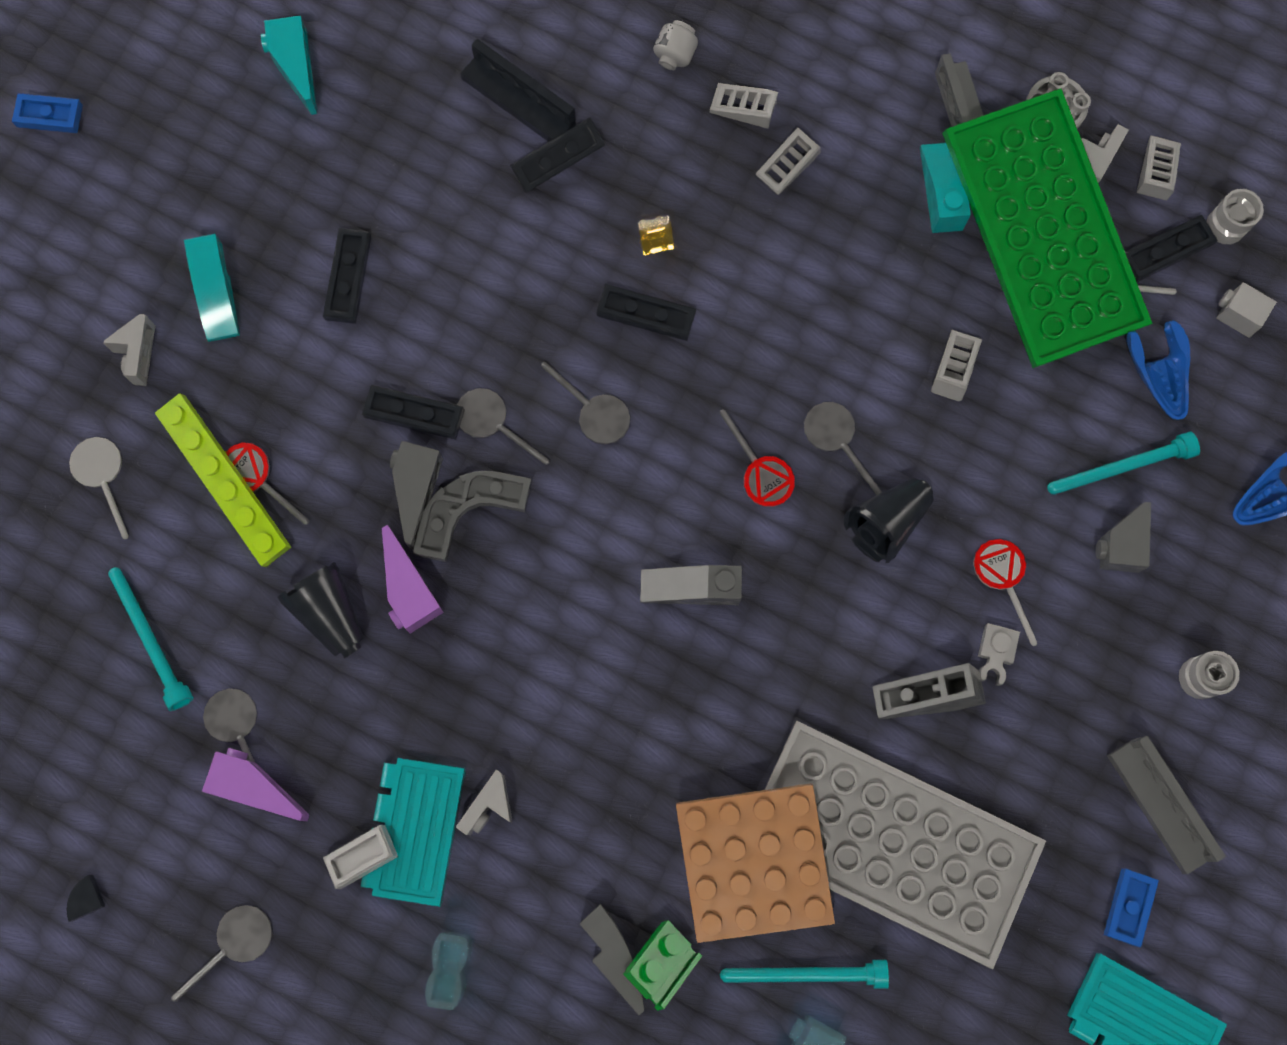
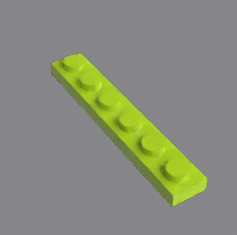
(223, 480)

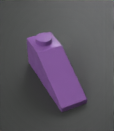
(406, 590)
(249, 784)

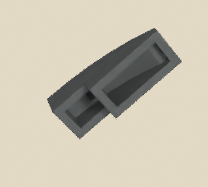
(614, 954)

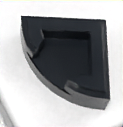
(84, 899)

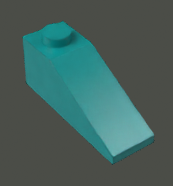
(289, 49)
(944, 191)

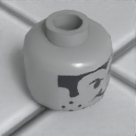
(675, 45)

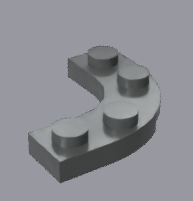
(459, 497)

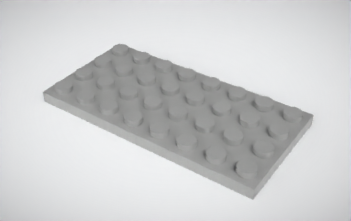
(911, 846)

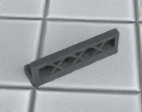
(957, 90)
(1165, 805)

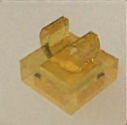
(655, 235)

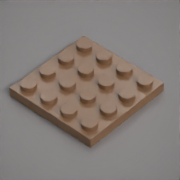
(755, 863)

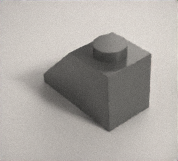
(1127, 543)

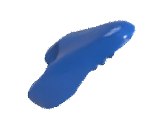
(1167, 377)
(1265, 498)

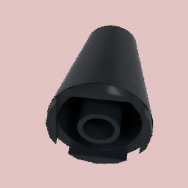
(889, 519)
(325, 610)

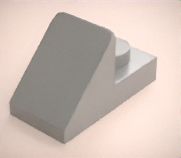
(1103, 153)
(136, 342)
(492, 796)

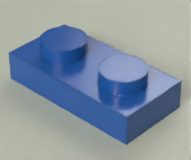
(47, 113)
(1131, 907)

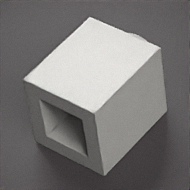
(1245, 309)

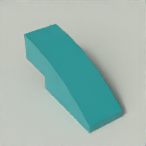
(212, 287)

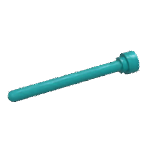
(1184, 446)
(175, 692)
(873, 973)

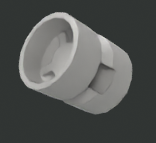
(1235, 216)
(1209, 675)

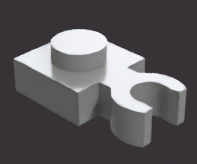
(999, 648)

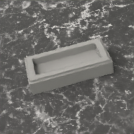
(360, 857)

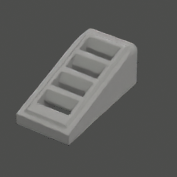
(756, 95)
(797, 137)
(1154, 187)
(950, 383)

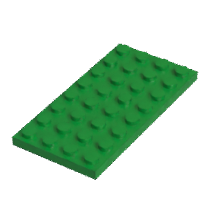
(1047, 227)

